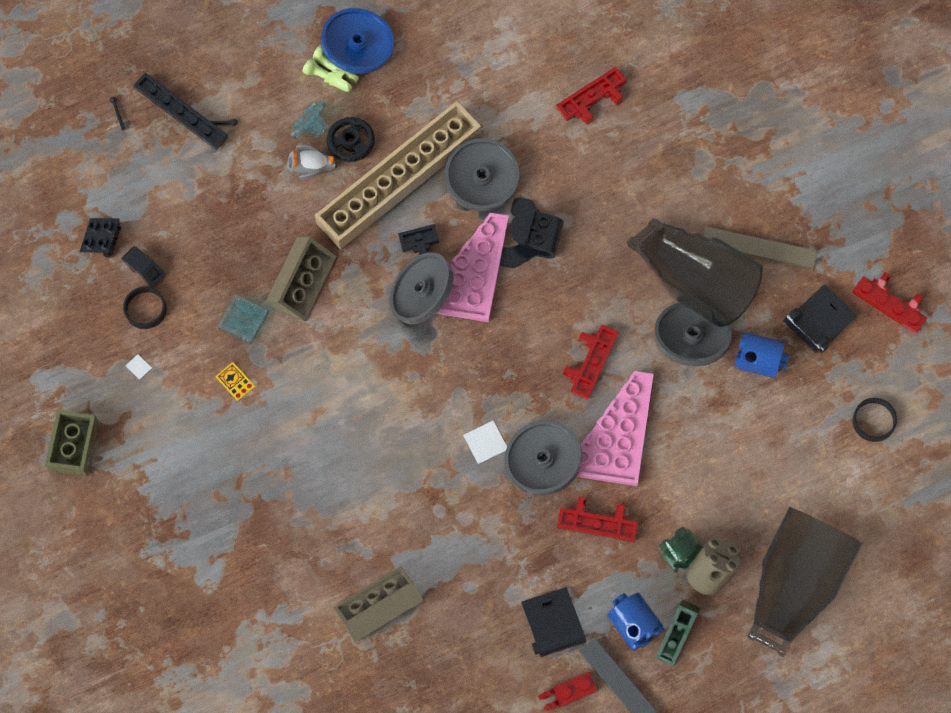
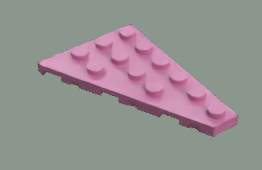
(477, 271)
(616, 442)

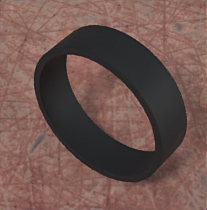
(131, 295)
(878, 401)

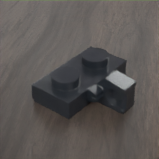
(419, 239)

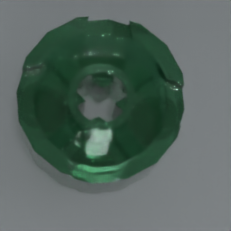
(680, 549)

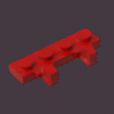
(579, 103)
(902, 312)
(599, 349)
(582, 521)

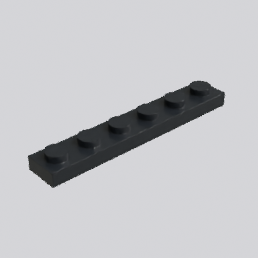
(180, 111)

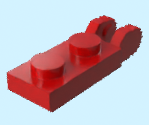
(569, 691)

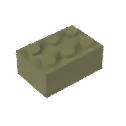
(72, 443)

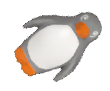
(309, 162)

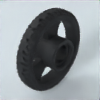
(351, 132)

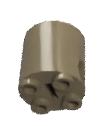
(713, 566)

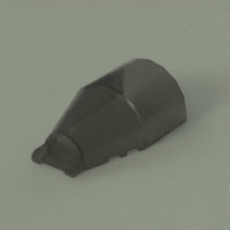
(700, 271)
(800, 577)

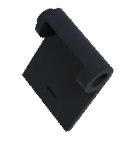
(820, 319)
(553, 622)

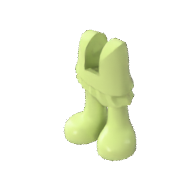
(333, 78)

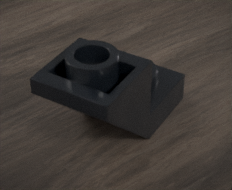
(143, 265)

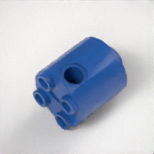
(767, 355)
(634, 620)

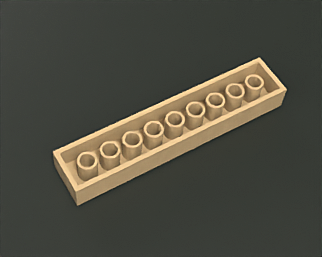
(397, 175)

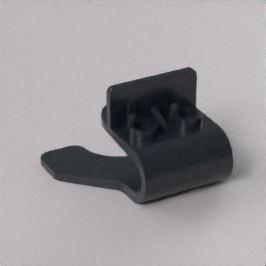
(534, 231)

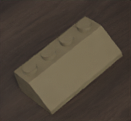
(301, 278)
(378, 604)

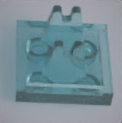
(311, 122)
(243, 319)

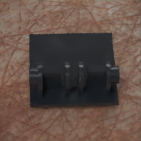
(101, 236)

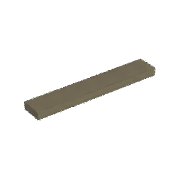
(765, 249)

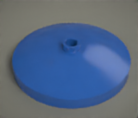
(357, 40)

